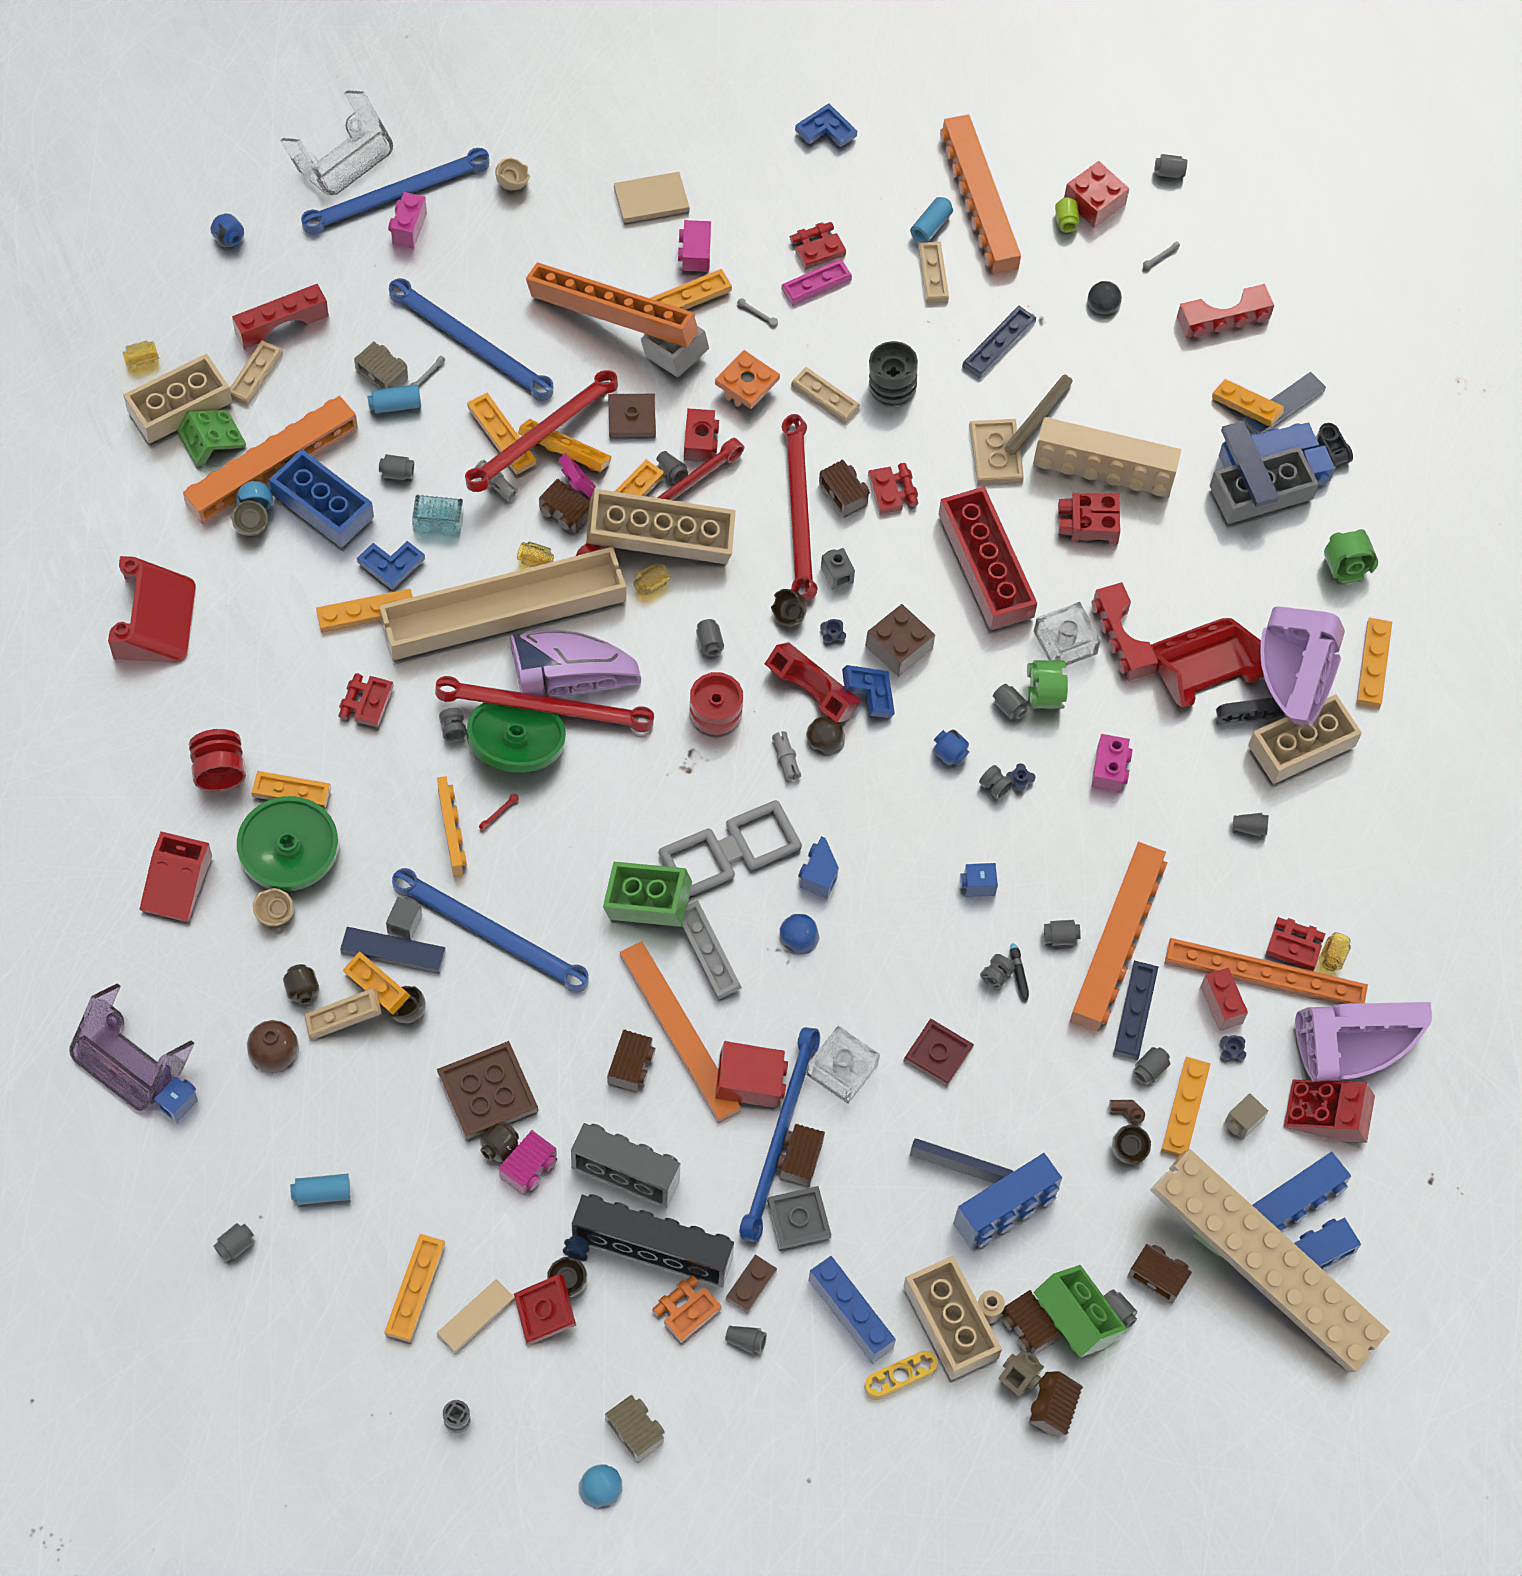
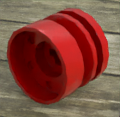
(217, 759)

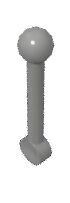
(1148, 263)
(773, 322)
(440, 360)

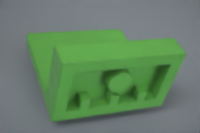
(209, 431)

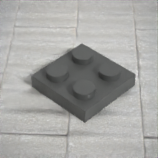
(799, 1217)

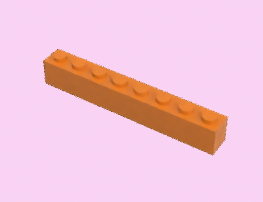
(980, 194)
(612, 304)
(261, 462)
(1118, 936)

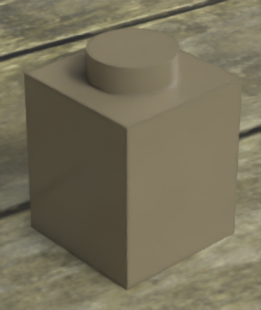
(1246, 1116)

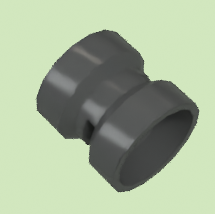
(452, 723)
(996, 782)
(998, 970)
(457, 1422)

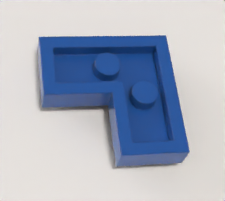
(826, 121)
(393, 568)
(874, 684)

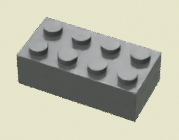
(1289, 474)
(625, 1164)

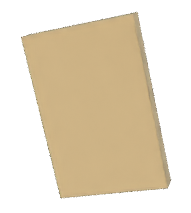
(651, 197)
(990, 459)

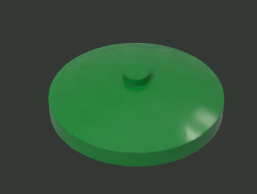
(515, 737)
(287, 843)

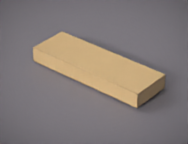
(933, 272)
(255, 372)
(825, 394)
(342, 1013)
(475, 1316)

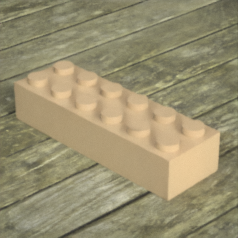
(1107, 457)
(660, 526)

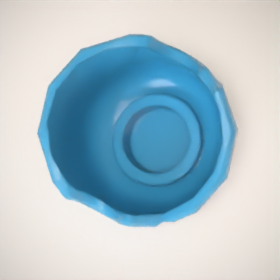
(257, 492)
(600, 1486)

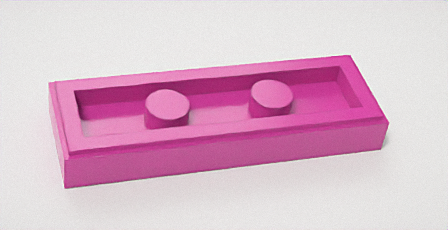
(816, 282)

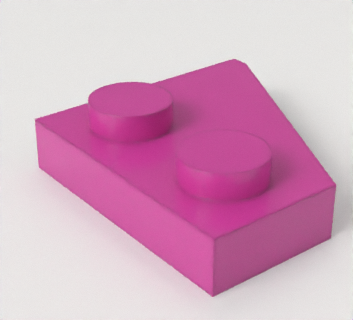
(578, 477)

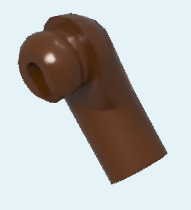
(1129, 1108)

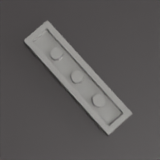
(709, 951)

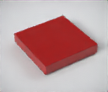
(544, 1309)

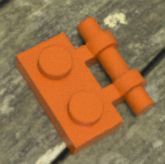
(692, 1314)

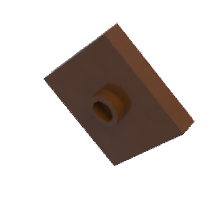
(631, 415)

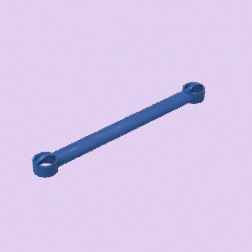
(395, 190)
(471, 339)
(490, 930)
(752, 1223)

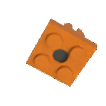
(746, 380)

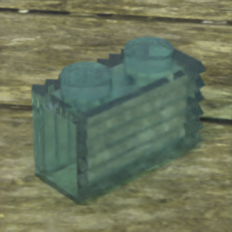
(437, 515)

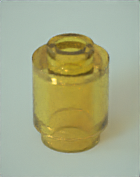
(140, 354)
(534, 554)
(651, 579)
(1335, 951)

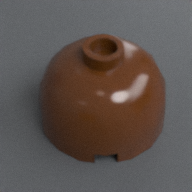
(272, 1046)

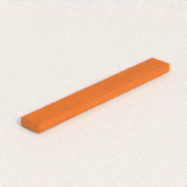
(1265, 973)
(677, 1027)

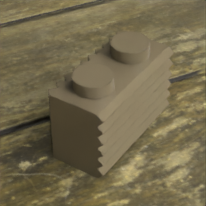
(381, 367)
(635, 1427)

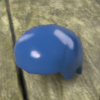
(799, 933)

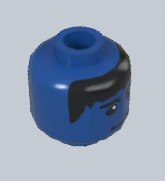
(227, 230)
(951, 747)

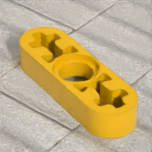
(880, 1376)

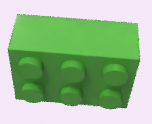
(647, 894)
(1079, 1311)

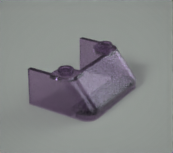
(117, 1060)

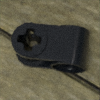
(1336, 446)

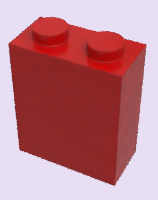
(751, 1074)

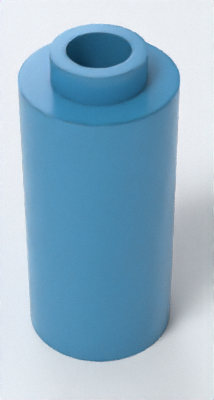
(931, 219)
(394, 399)
(321, 1189)

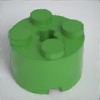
(1350, 556)
(1047, 684)

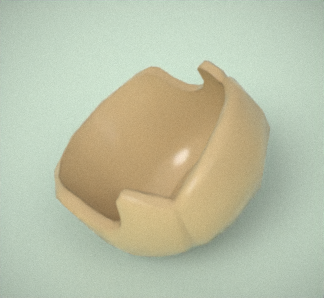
(512, 174)
(273, 907)

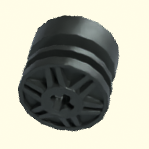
(893, 372)

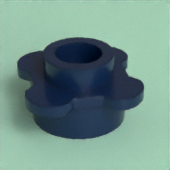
(833, 624)
(1021, 784)
(1236, 1041)
(576, 1248)

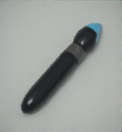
(1015, 955)

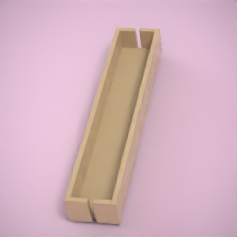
(502, 603)
(1270, 1261)

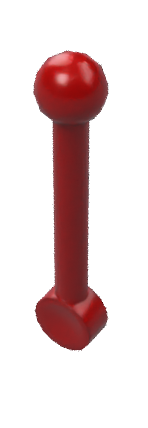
(512, 799)

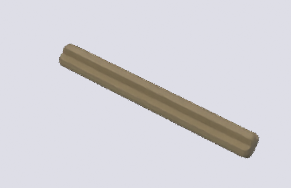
(1038, 414)

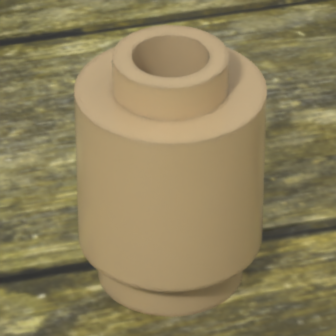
(994, 1299)

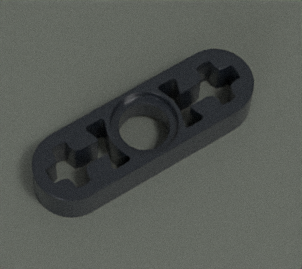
(1248, 711)

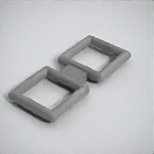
(734, 847)

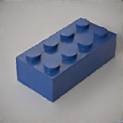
(321, 498)
(1007, 1201)

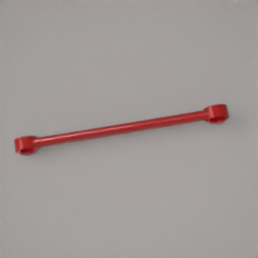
(541, 431)
(729, 452)
(799, 506)
(544, 704)

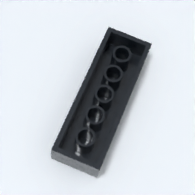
(653, 1239)

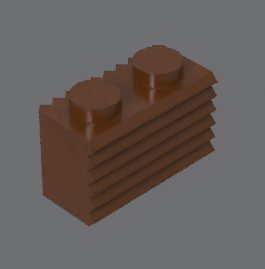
(843, 487)
(565, 506)
(630, 1061)
(801, 1155)
(1160, 1272)
(1030, 1323)
(1055, 1403)

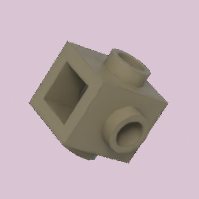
(1021, 1372)

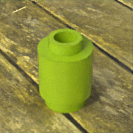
(1067, 214)

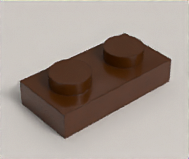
(751, 1284)

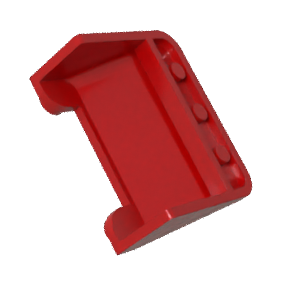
(159, 614)
(1207, 658)

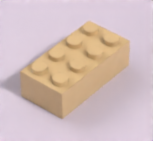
(164, 401)
(1291, 748)
(952, 1317)

